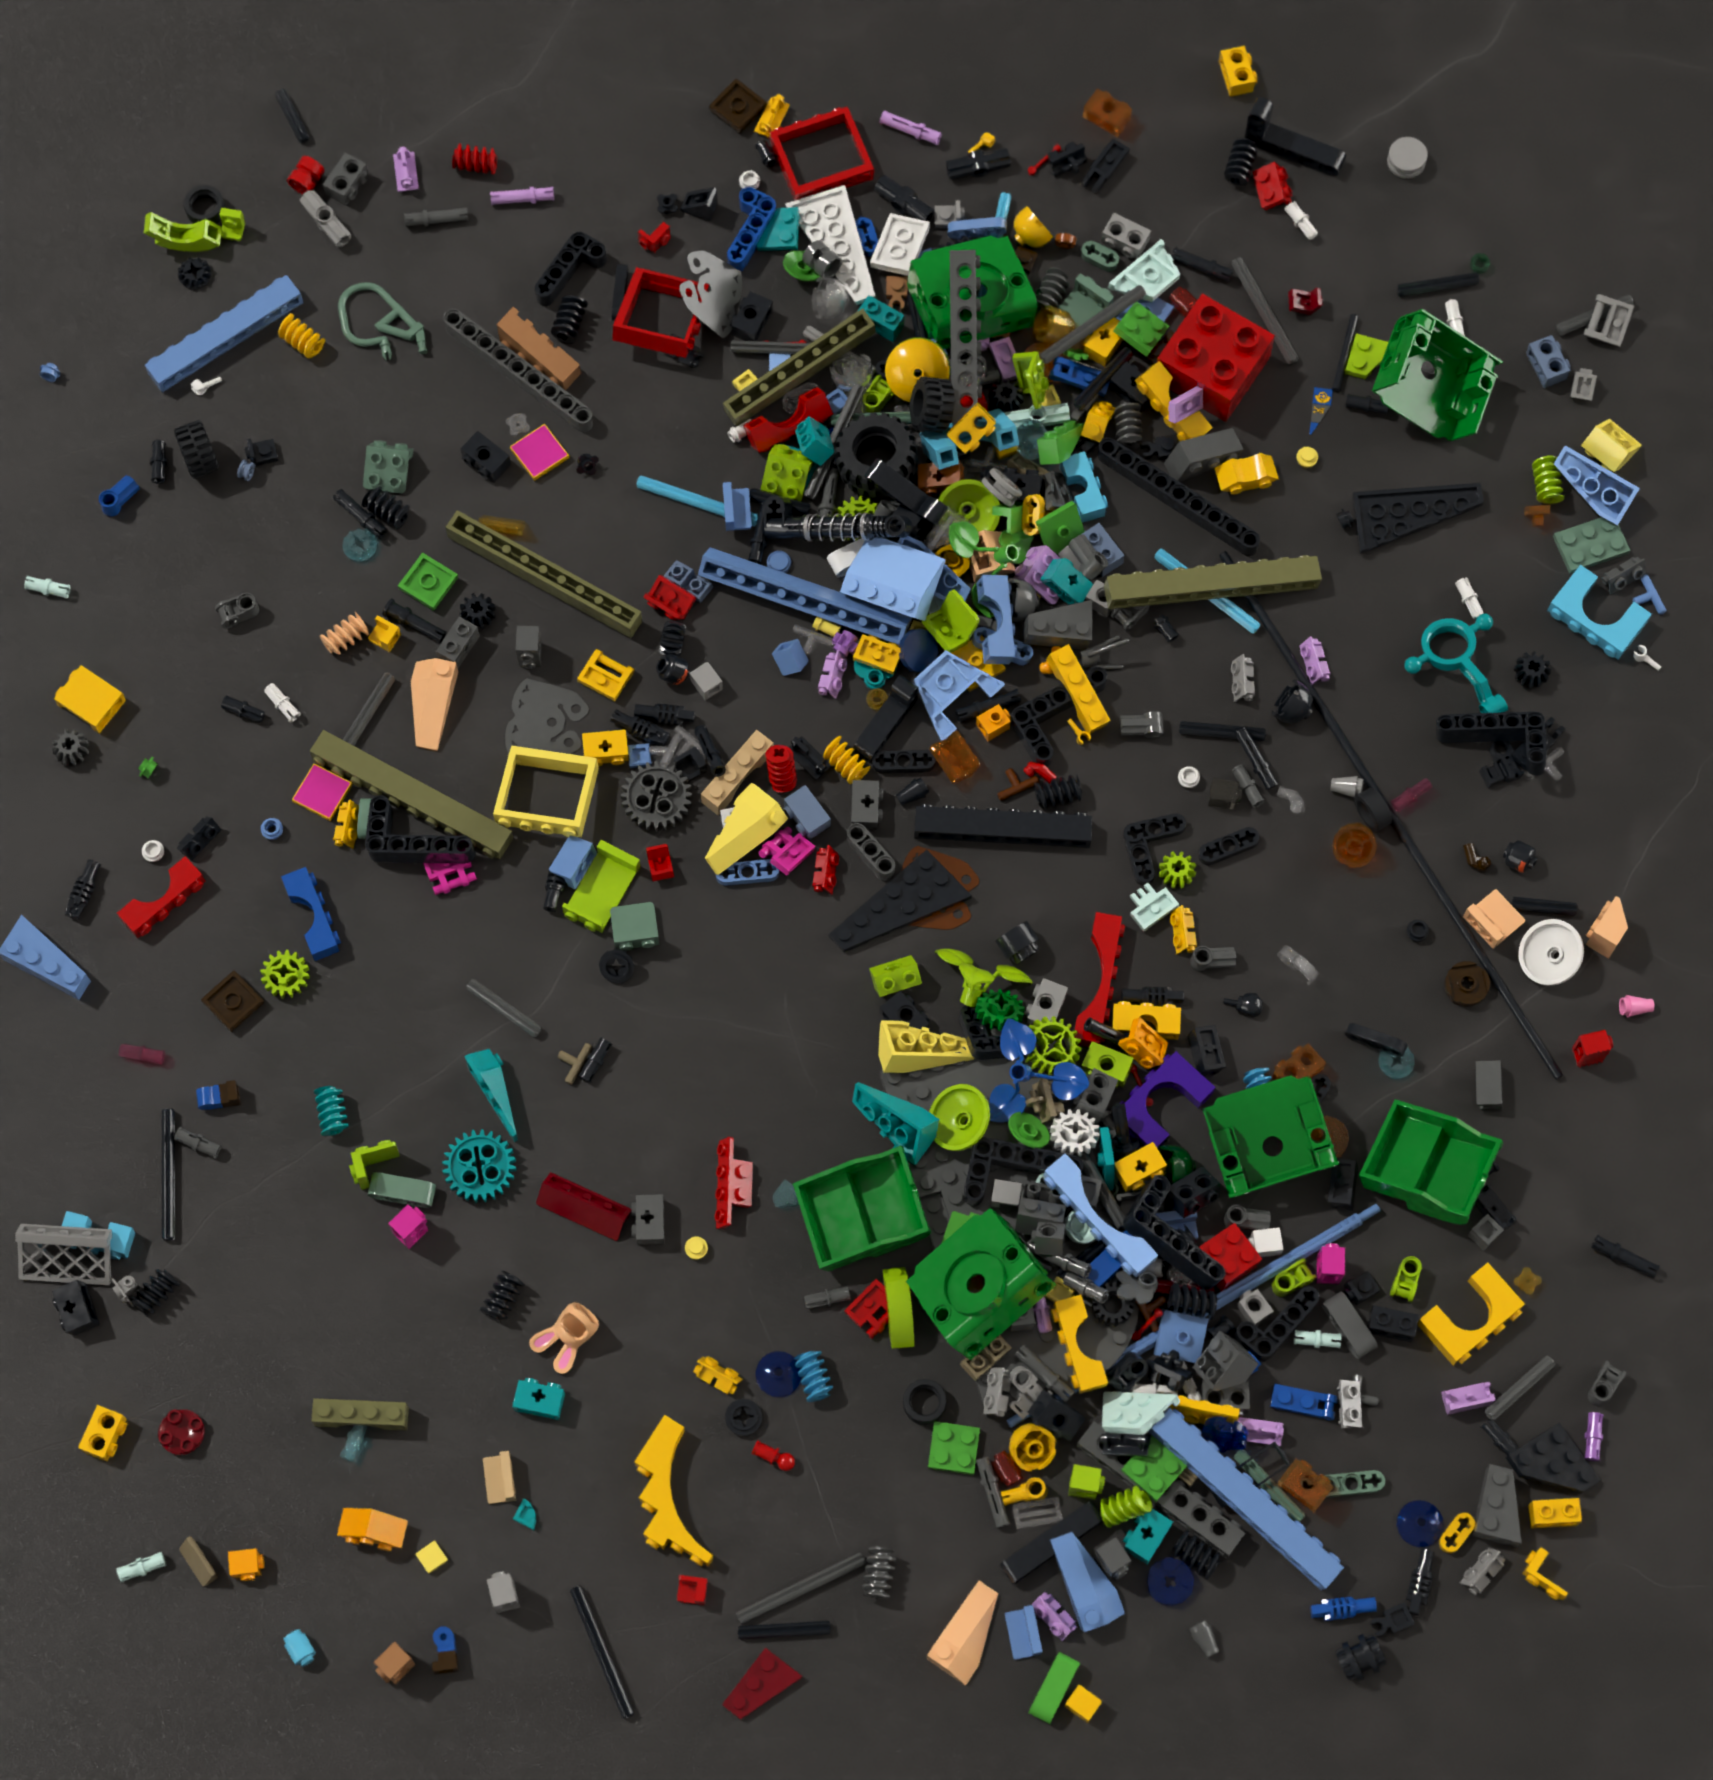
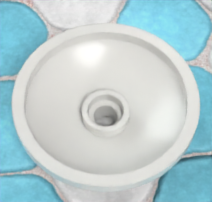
(1541, 944)

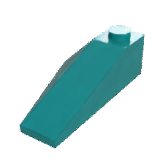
(489, 1076)
(898, 1120)

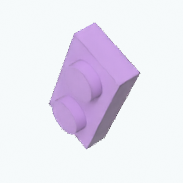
(1002, 353)
(1185, 404)

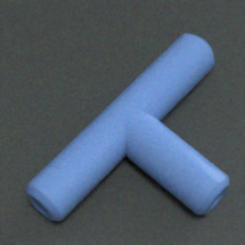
(1650, 595)

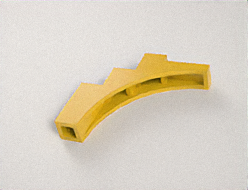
(666, 1526)

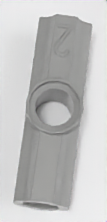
(332, 227)

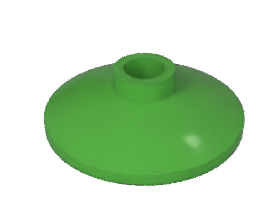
(797, 268)
(1028, 1130)

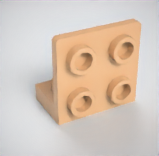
(1494, 918)

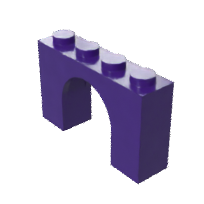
(1173, 1074)

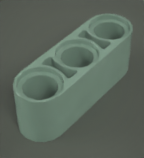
(401, 1190)

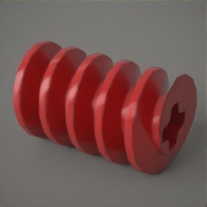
(474, 159)
(781, 768)

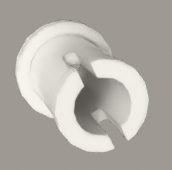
(735, 434)

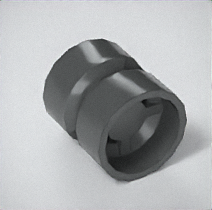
(821, 259)

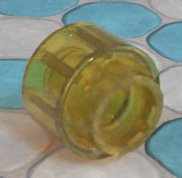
(1052, 324)

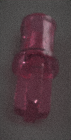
(1410, 795)
(142, 1053)

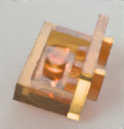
(955, 757)

